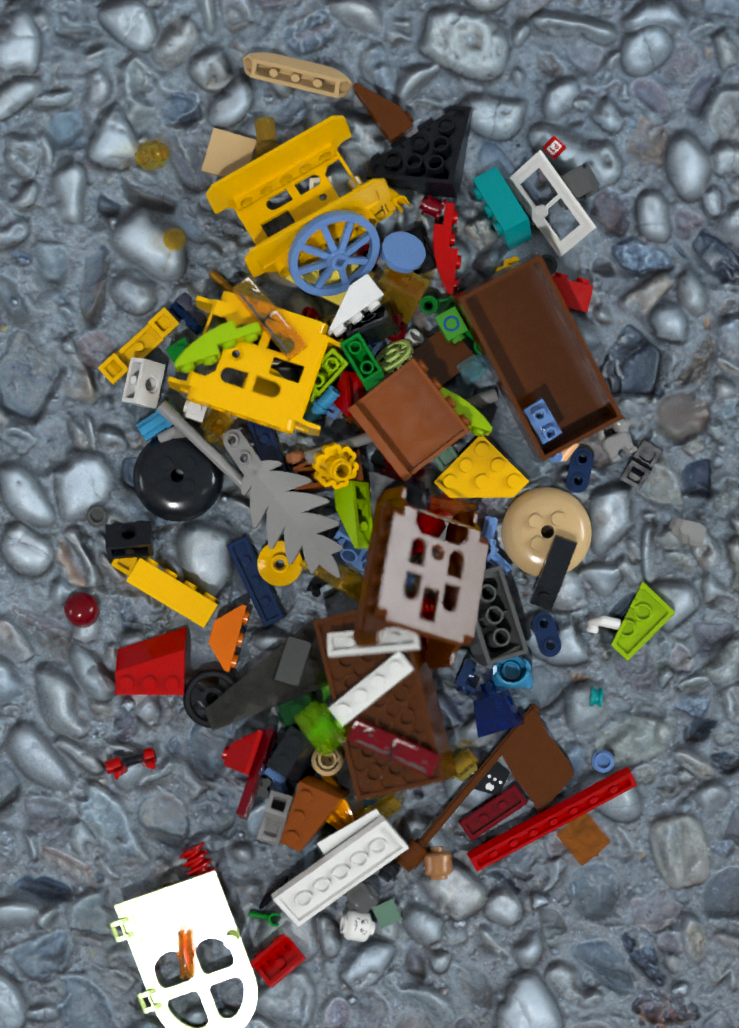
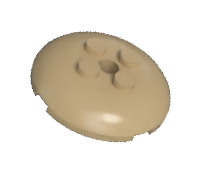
(541, 508)

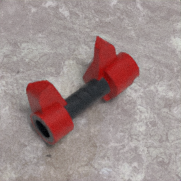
(118, 765)

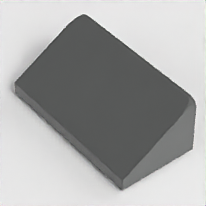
(293, 661)

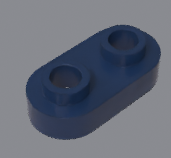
(580, 470)
(546, 634)

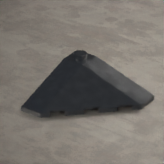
(429, 159)

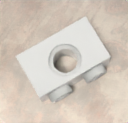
(143, 383)

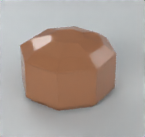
(295, 458)

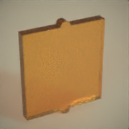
(583, 839)

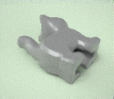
(620, 440)

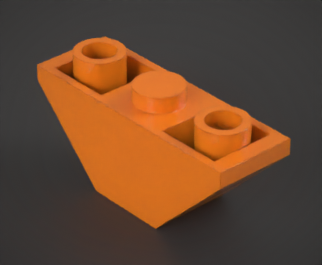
(227, 636)

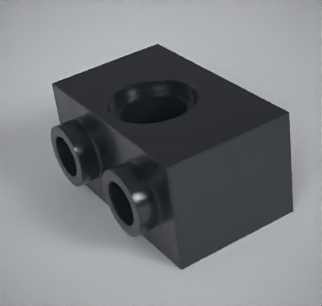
(120, 547)

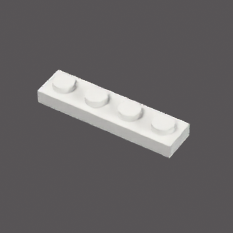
(393, 640)
(371, 688)

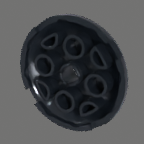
(172, 499)

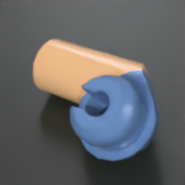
(564, 455)

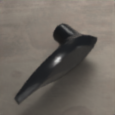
(315, 586)
(278, 884)

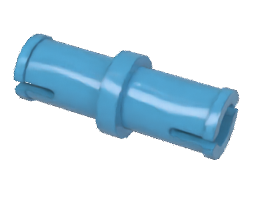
(321, 405)

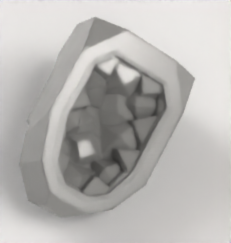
(688, 532)

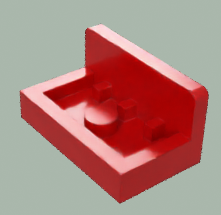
(277, 960)

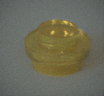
(174, 239)

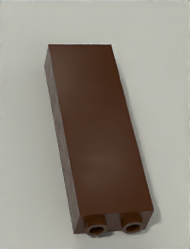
(440, 360)

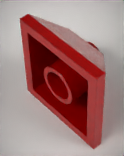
(243, 752)

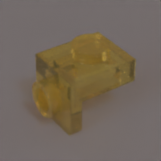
(215, 426)

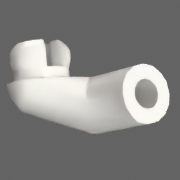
(602, 621)

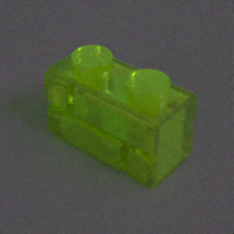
(321, 728)

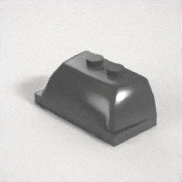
(497, 628)

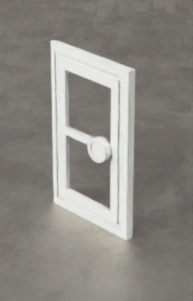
(538, 212)

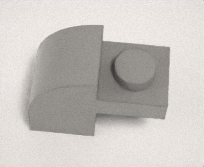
(274, 817)

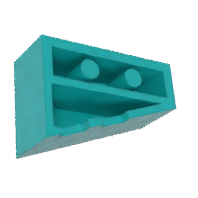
(502, 208)

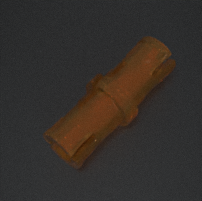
(451, 506)
(185, 954)

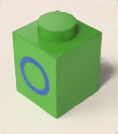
(451, 326)

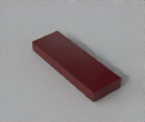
(493, 812)

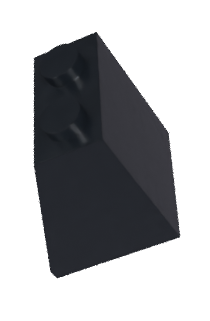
(385, 478)
(293, 756)

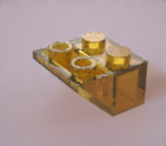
(403, 292)

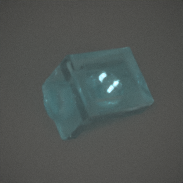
(471, 370)

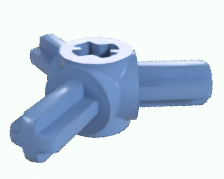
(493, 557)

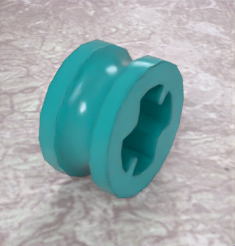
(596, 696)

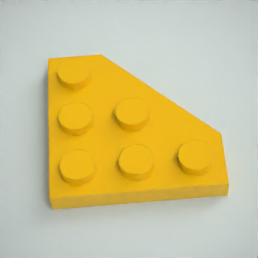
(481, 474)

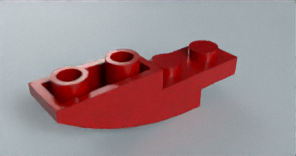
(446, 258)

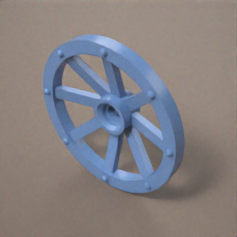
(335, 255)

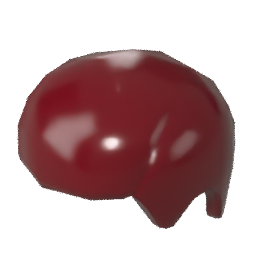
(81, 609)

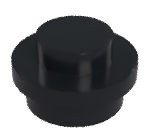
(388, 873)

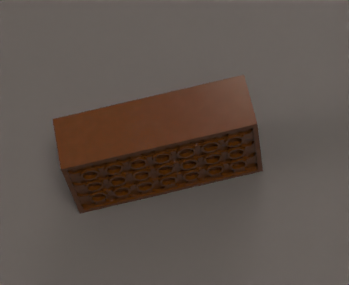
(537, 353)
(405, 710)

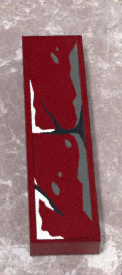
(394, 747)
(256, 773)

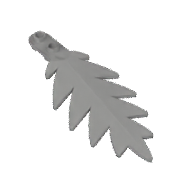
(284, 508)

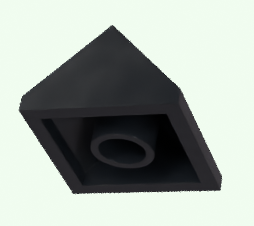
(375, 325)

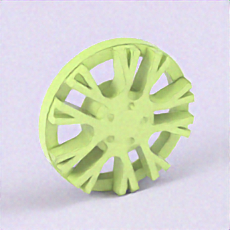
(393, 356)

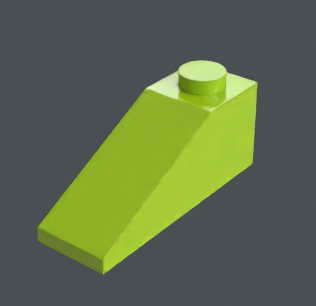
(355, 512)

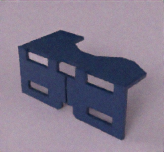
(184, 302)

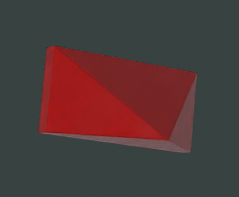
(350, 390)

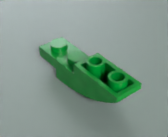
(362, 362)

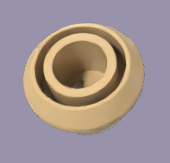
(329, 768)

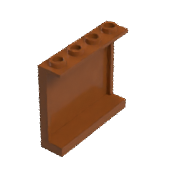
(410, 418)

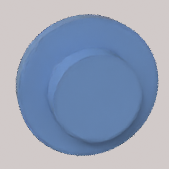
(602, 761)

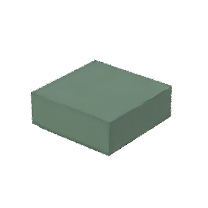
(445, 458)
(387, 913)

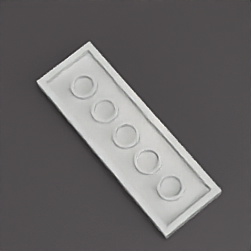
(340, 871)

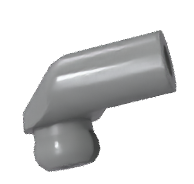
(170, 433)

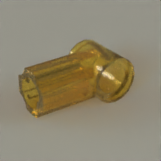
(265, 135)
(385, 805)

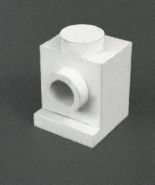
(195, 412)

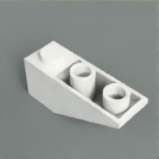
(359, 298)

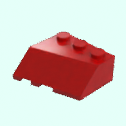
(153, 666)

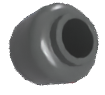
(362, 898)

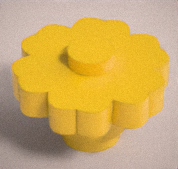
(335, 465)

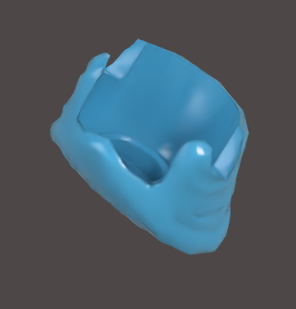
(512, 674)

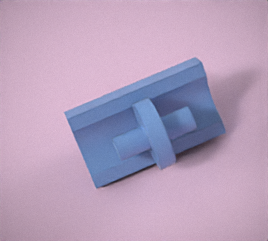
(542, 421)

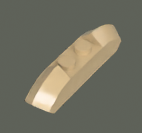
(297, 74)

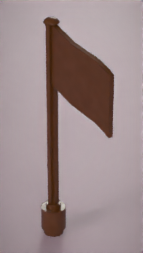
(534, 764)

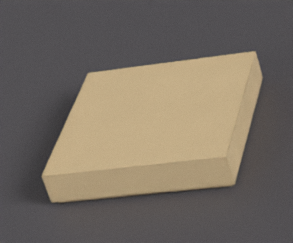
(227, 153)

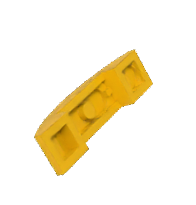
(139, 346)

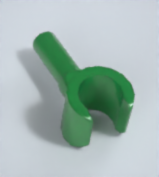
(267, 917)

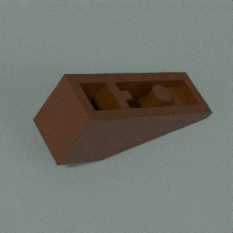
(388, 116)

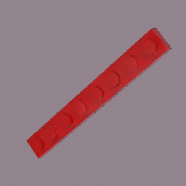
(552, 819)

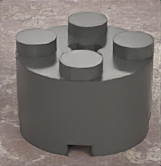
(580, 182)

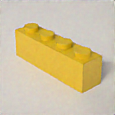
(172, 592)

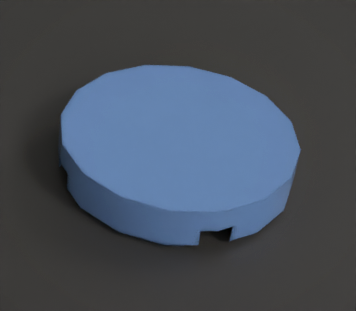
(403, 252)

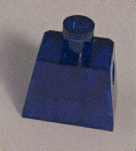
(495, 711)

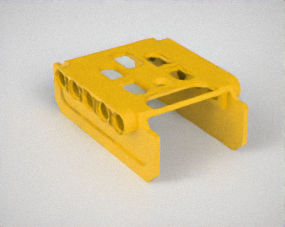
(280, 170)
(279, 412)

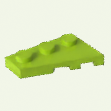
(643, 620)

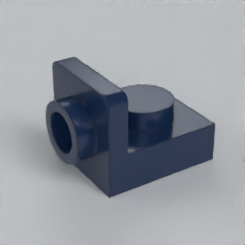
(465, 673)

